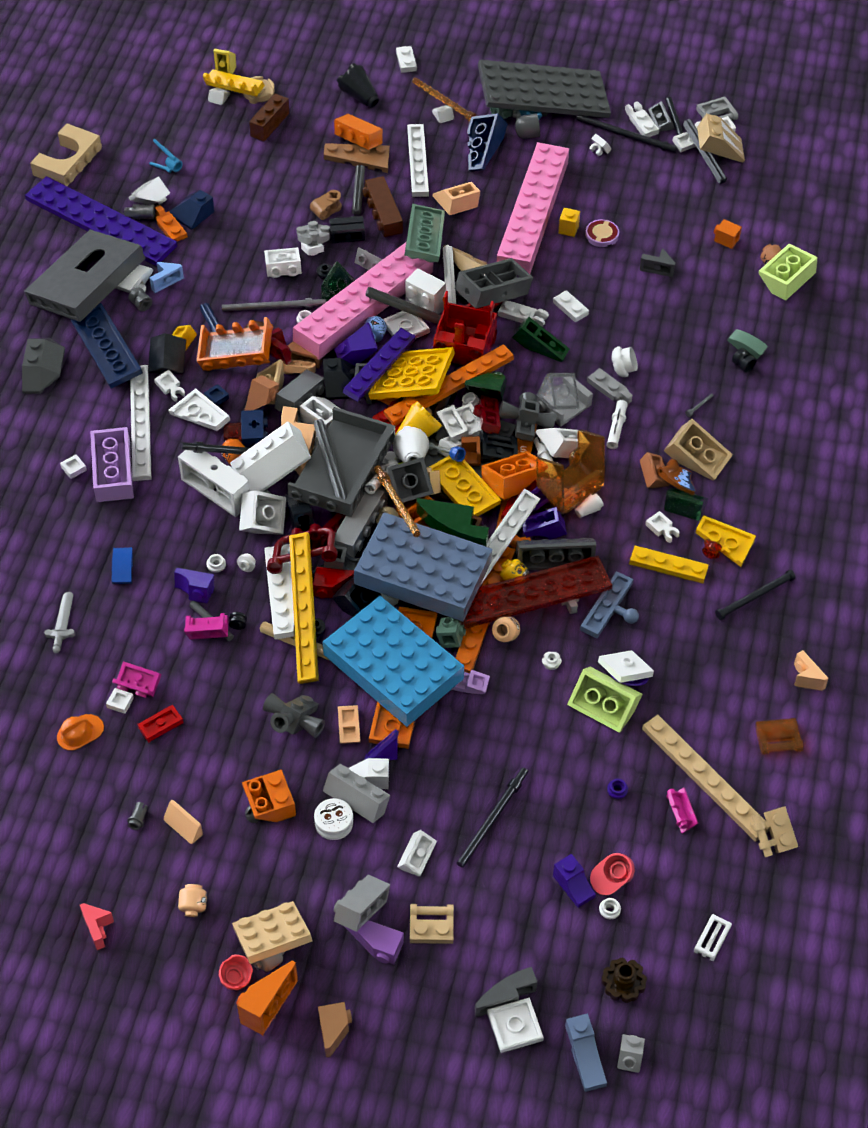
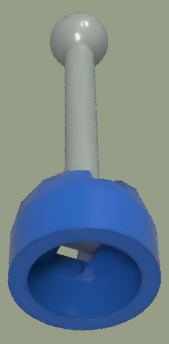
(456, 453)

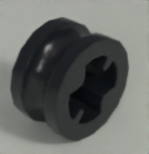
(237, 620)

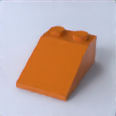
(510, 475)
(265, 998)

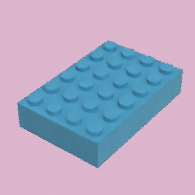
(393, 660)

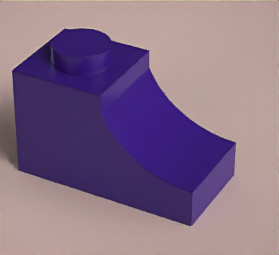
(546, 524)
(196, 584)
(573, 880)

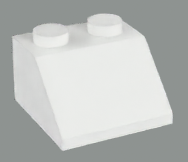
(262, 513)

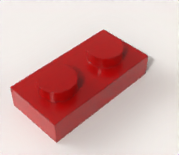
(160, 723)

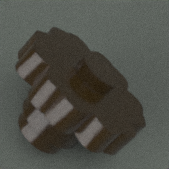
(624, 980)

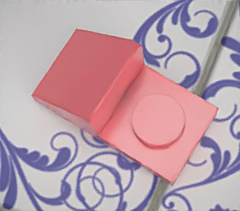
(96, 920)

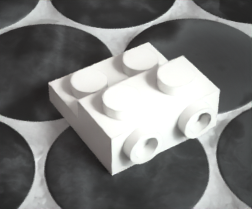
(282, 262)

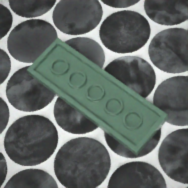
(424, 233)

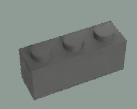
(300, 390)

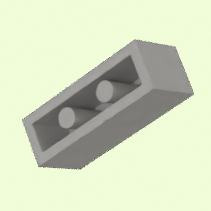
(357, 792)
(361, 902)

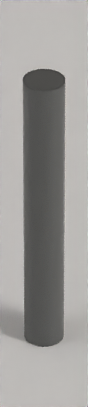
(204, 614)

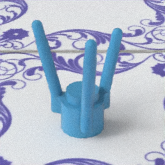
(172, 162)

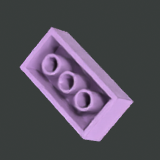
(111, 464)

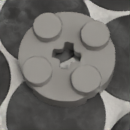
(313, 232)

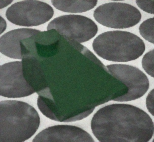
(488, 384)

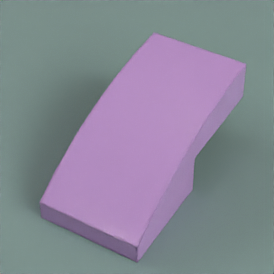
(473, 683)

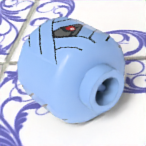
(378, 327)

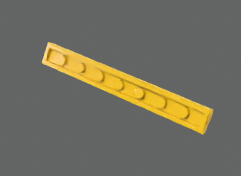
(303, 608)

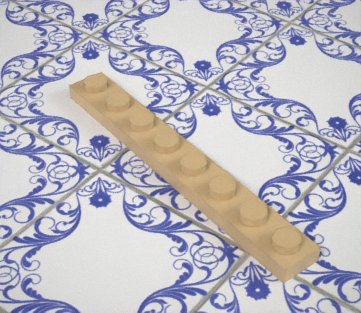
(702, 774)

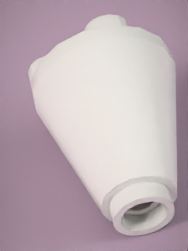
(410, 444)

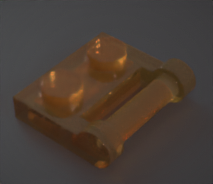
(778, 731)

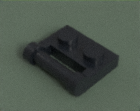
(494, 450)

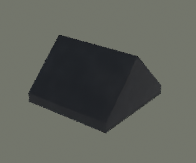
(167, 353)

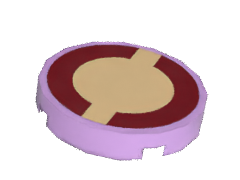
(602, 233)

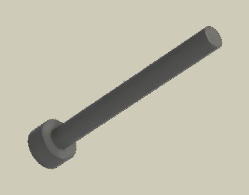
(689, 413)

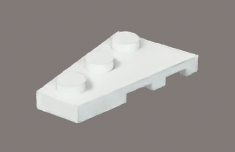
(200, 410)

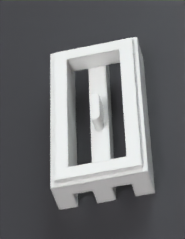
(705, 952)

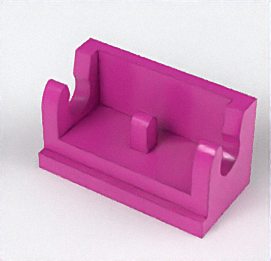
(206, 627)

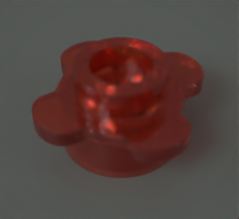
(711, 549)

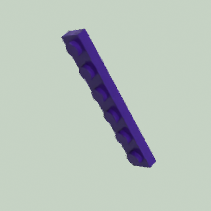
(379, 364)

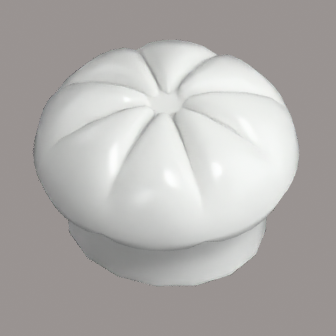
(624, 361)

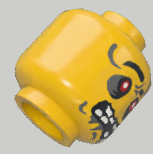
(513, 569)

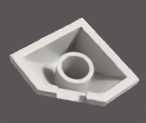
(150, 192)

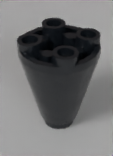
(358, 85)

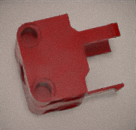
(468, 326)

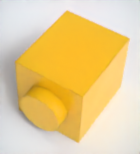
(569, 222)

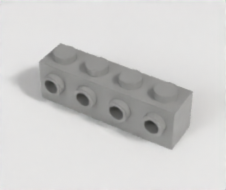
(358, 527)

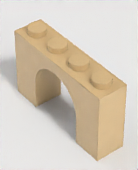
(65, 170)

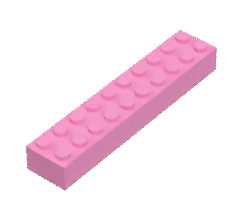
(534, 205)
(350, 307)

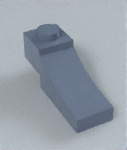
(585, 1052)

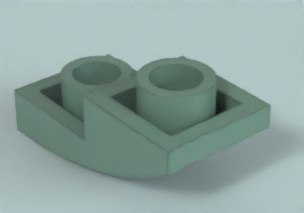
(742, 339)

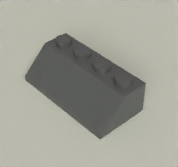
(553, 553)

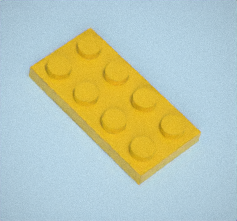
(465, 486)

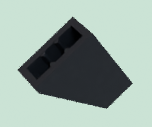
(300, 514)

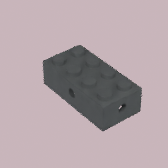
(497, 284)

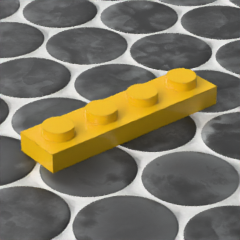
(669, 564)

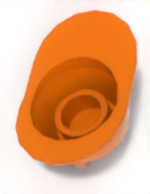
(79, 731)

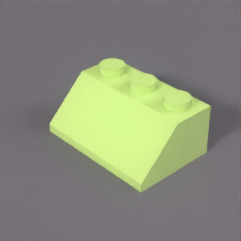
(788, 271)
(604, 699)

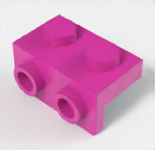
(138, 679)

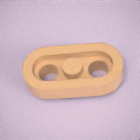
(299, 366)

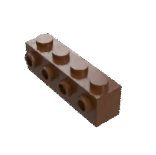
(383, 206)

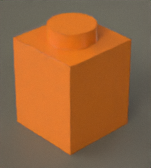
(727, 233)

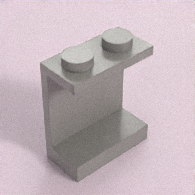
(564, 416)

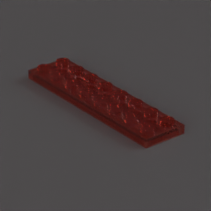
(537, 591)

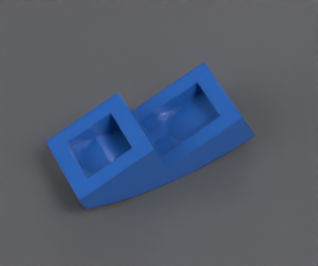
(122, 565)

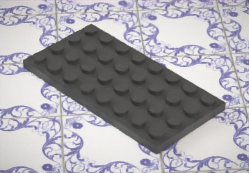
(543, 88)

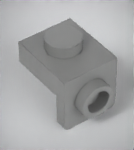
(631, 1053)

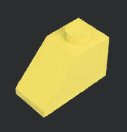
(224, 61)

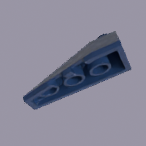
(485, 136)

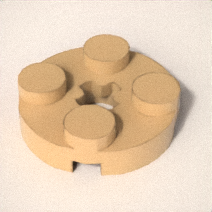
(265, 94)

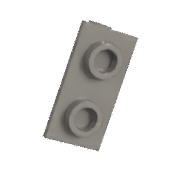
(366, 259)

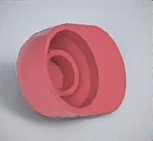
(612, 873)

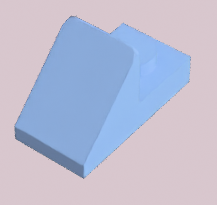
(167, 275)

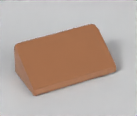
(650, 464)

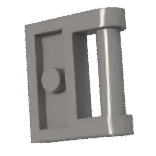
(717, 107)

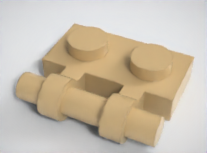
(780, 830)

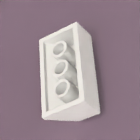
(272, 457)

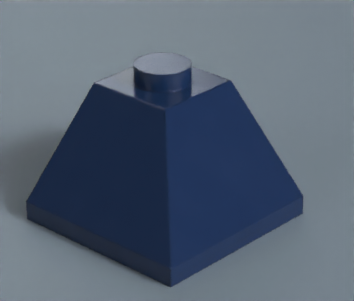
(193, 209)

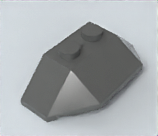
(41, 364)

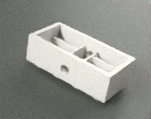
(207, 473)

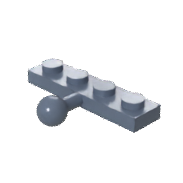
(608, 604)

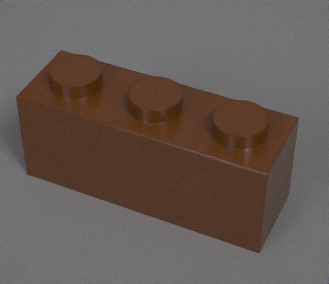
(269, 117)

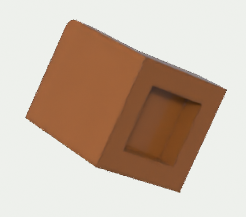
(472, 450)

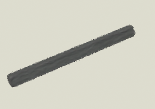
(330, 460)

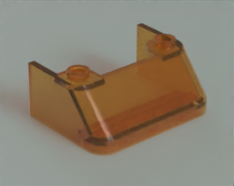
(583, 477)

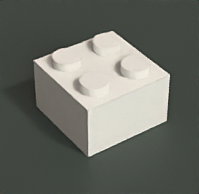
(425, 291)

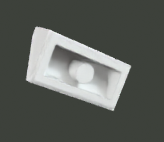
(417, 853)

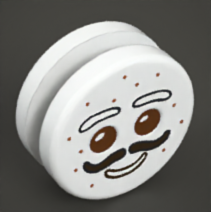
(333, 819)

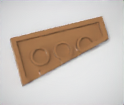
(374, 158)

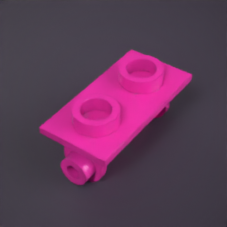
(682, 809)

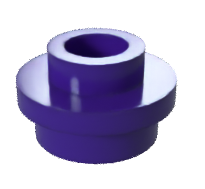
(620, 784)

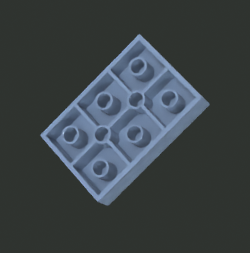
(424, 570)

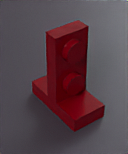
(279, 348)

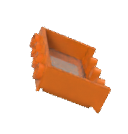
(235, 346)

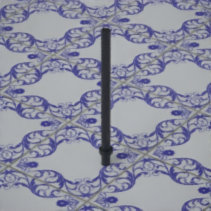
(664, 145)

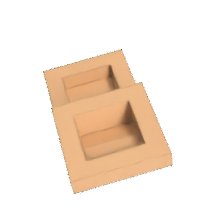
(349, 724)

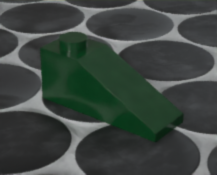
(539, 340)

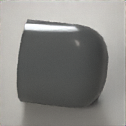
(527, 126)

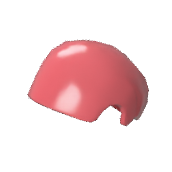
(235, 972)

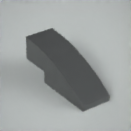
(507, 991)

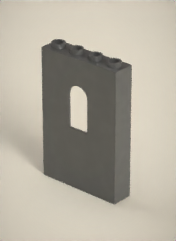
(77, 292)

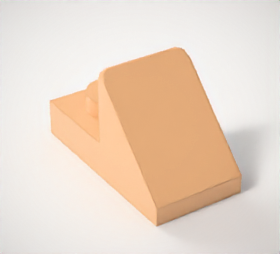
(810, 674)

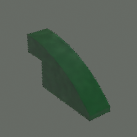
(452, 519)

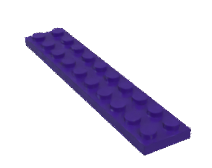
(95, 216)

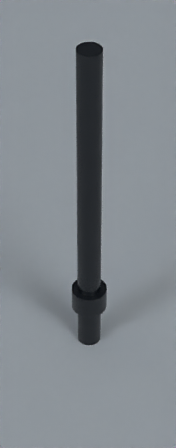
(200, 447)
(513, 787)

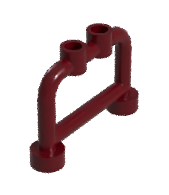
(328, 552)

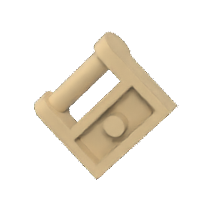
(431, 930)

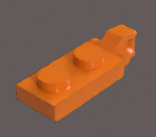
(169, 224)

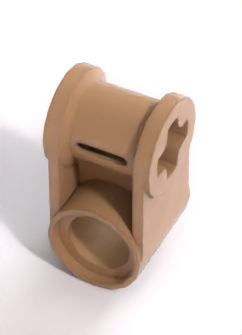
(326, 204)

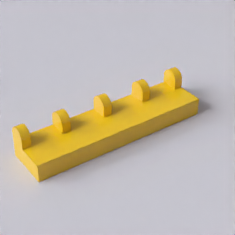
(233, 82)

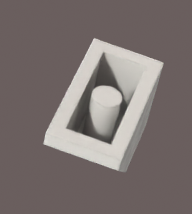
(374, 771)

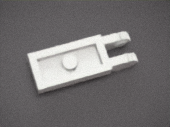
(641, 120)
(519, 312)

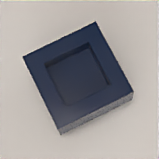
(217, 395)

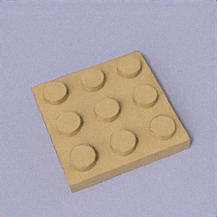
(271, 932)

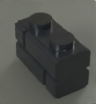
(347, 229)

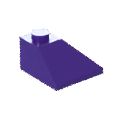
(357, 346)

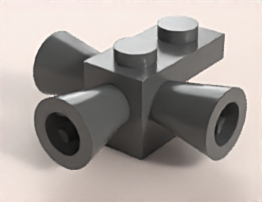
(526, 416)
(294, 715)

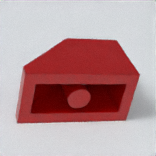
(329, 580)

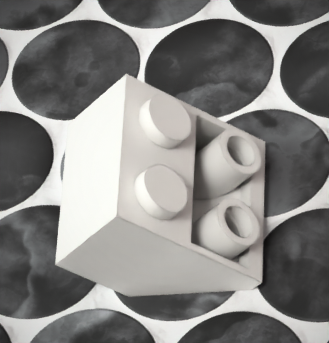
(315, 409)
(559, 441)

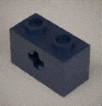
(253, 427)

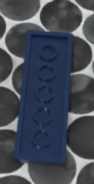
(107, 347)

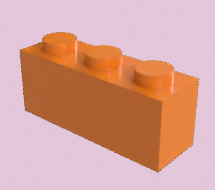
(358, 131)

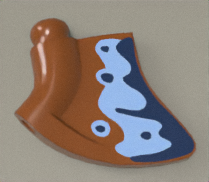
(677, 476)

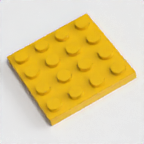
(414, 374)

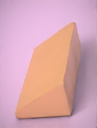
(183, 822)

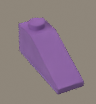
(380, 941)

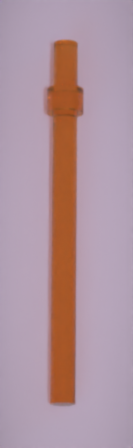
(468, 114)
(384, 480)

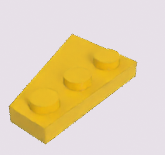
(734, 541)

